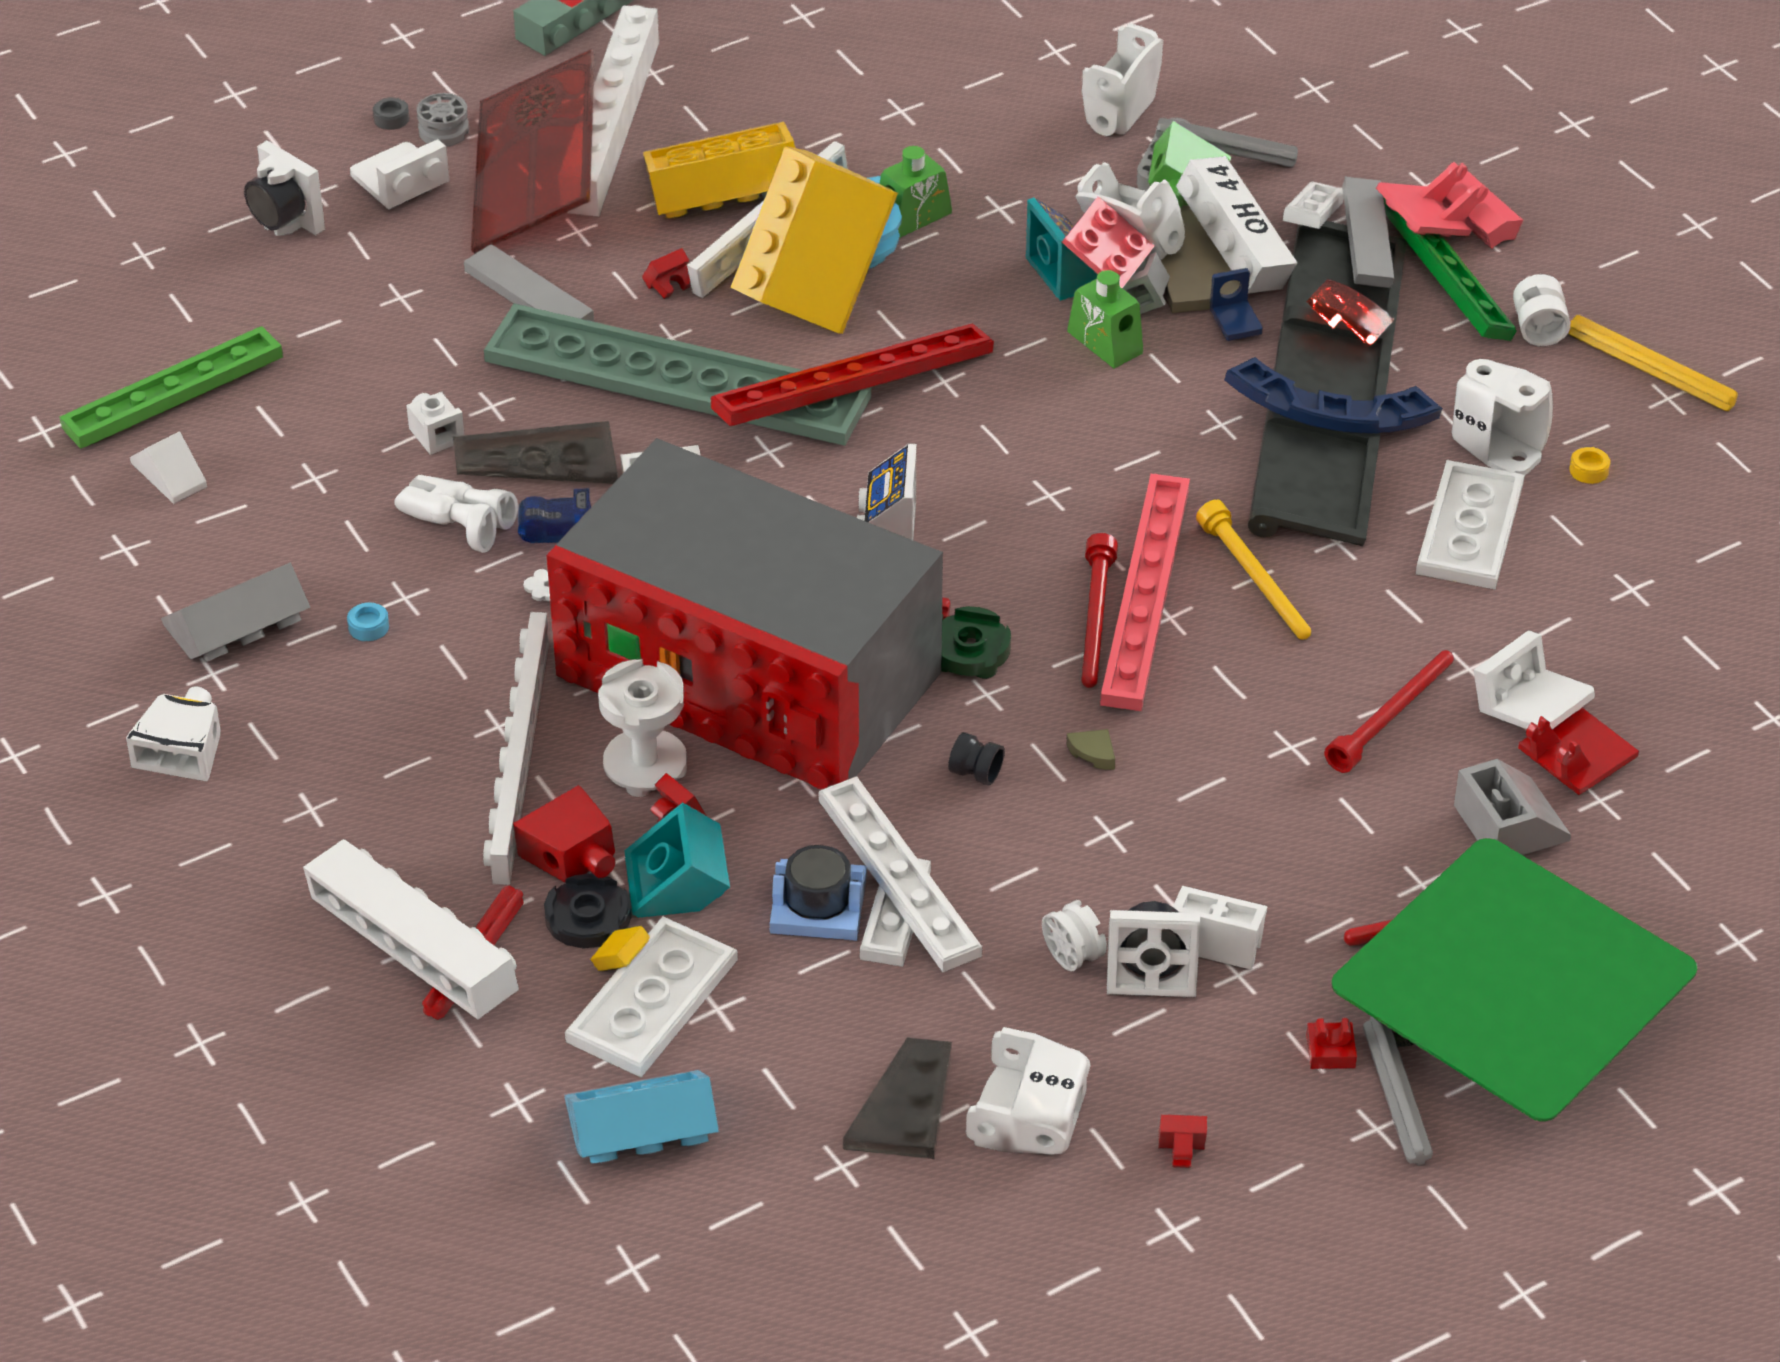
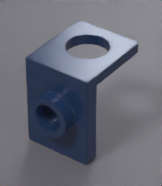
(1233, 310)

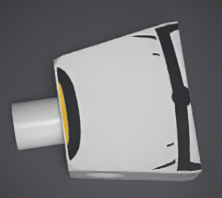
(177, 736)

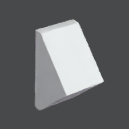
(170, 468)

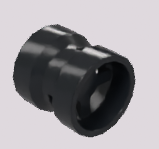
(976, 758)

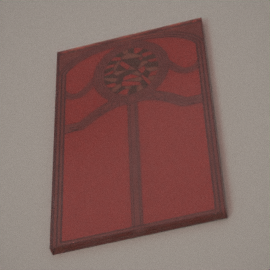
(533, 151)

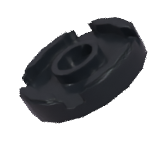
(586, 910)

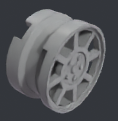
(443, 120)

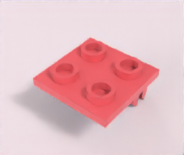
(1423, 204)
(1108, 241)

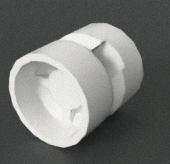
(1541, 310)

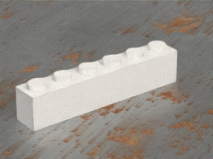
(412, 928)

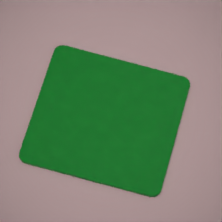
(1515, 978)

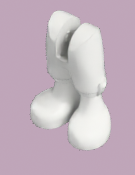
(452, 501)

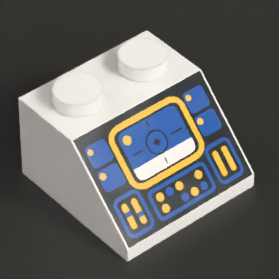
(891, 493)

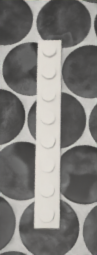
(515, 758)

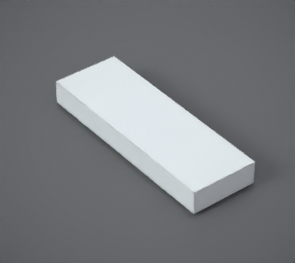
(1313, 205)
(887, 932)

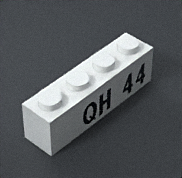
(1236, 223)

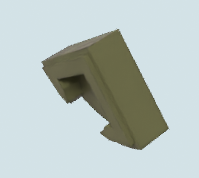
(1092, 747)

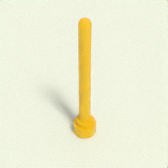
(1216, 520)

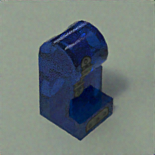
(551, 519)

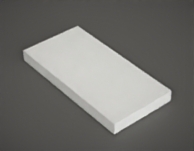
(1470, 524)
(651, 997)

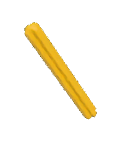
(1653, 363)

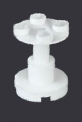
(641, 704)

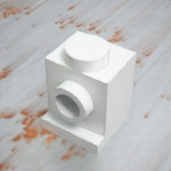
(430, 413)

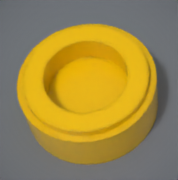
(1589, 465)

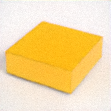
(620, 948)

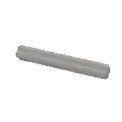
(1239, 144)
(1398, 1092)

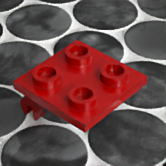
(1577, 750)

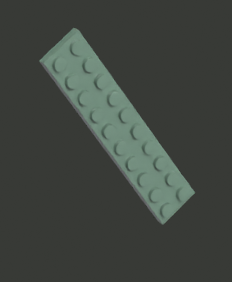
(656, 369)

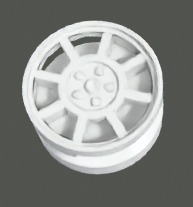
(1073, 935)

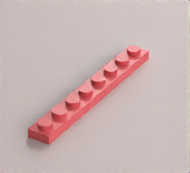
(1145, 593)

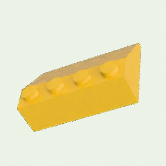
(715, 169)
(814, 239)

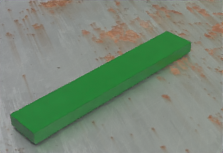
(1456, 280)

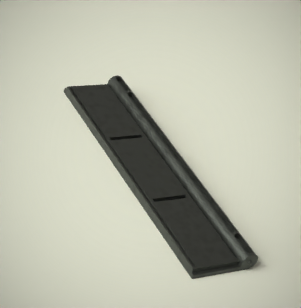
(1311, 474)

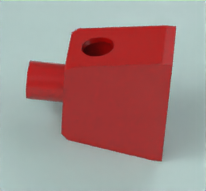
(567, 837)

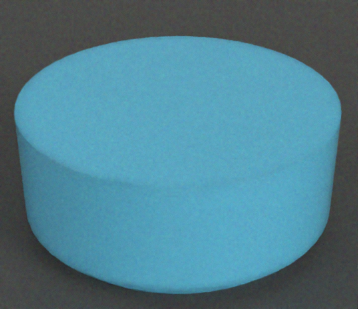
(368, 621)

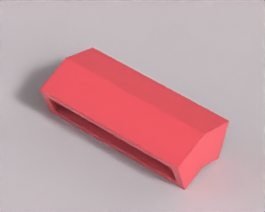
(1489, 219)

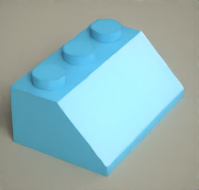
(642, 1115)

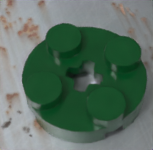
(979, 658)

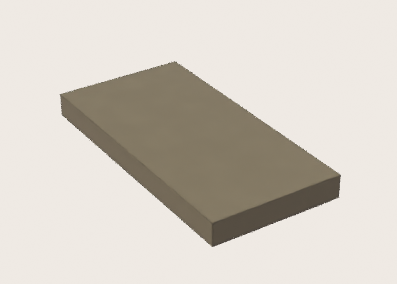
(1193, 268)

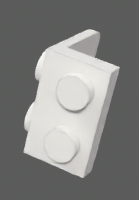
(403, 172)
(1520, 689)

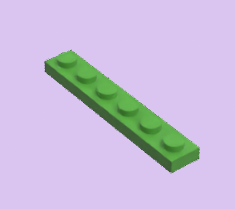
(171, 387)

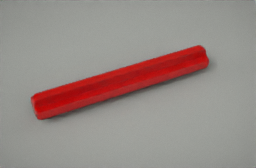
(492, 927)

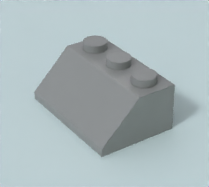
(238, 613)

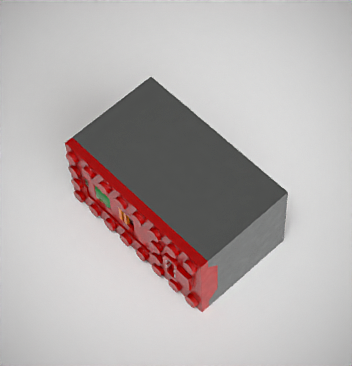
(778, 613)

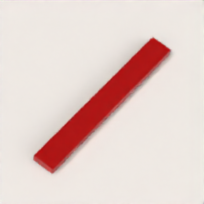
(851, 374)

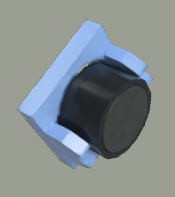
(818, 885)

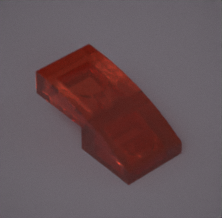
(1339, 302)

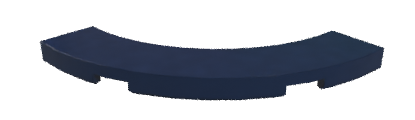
(1330, 410)

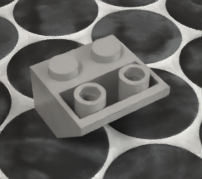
(1507, 807)

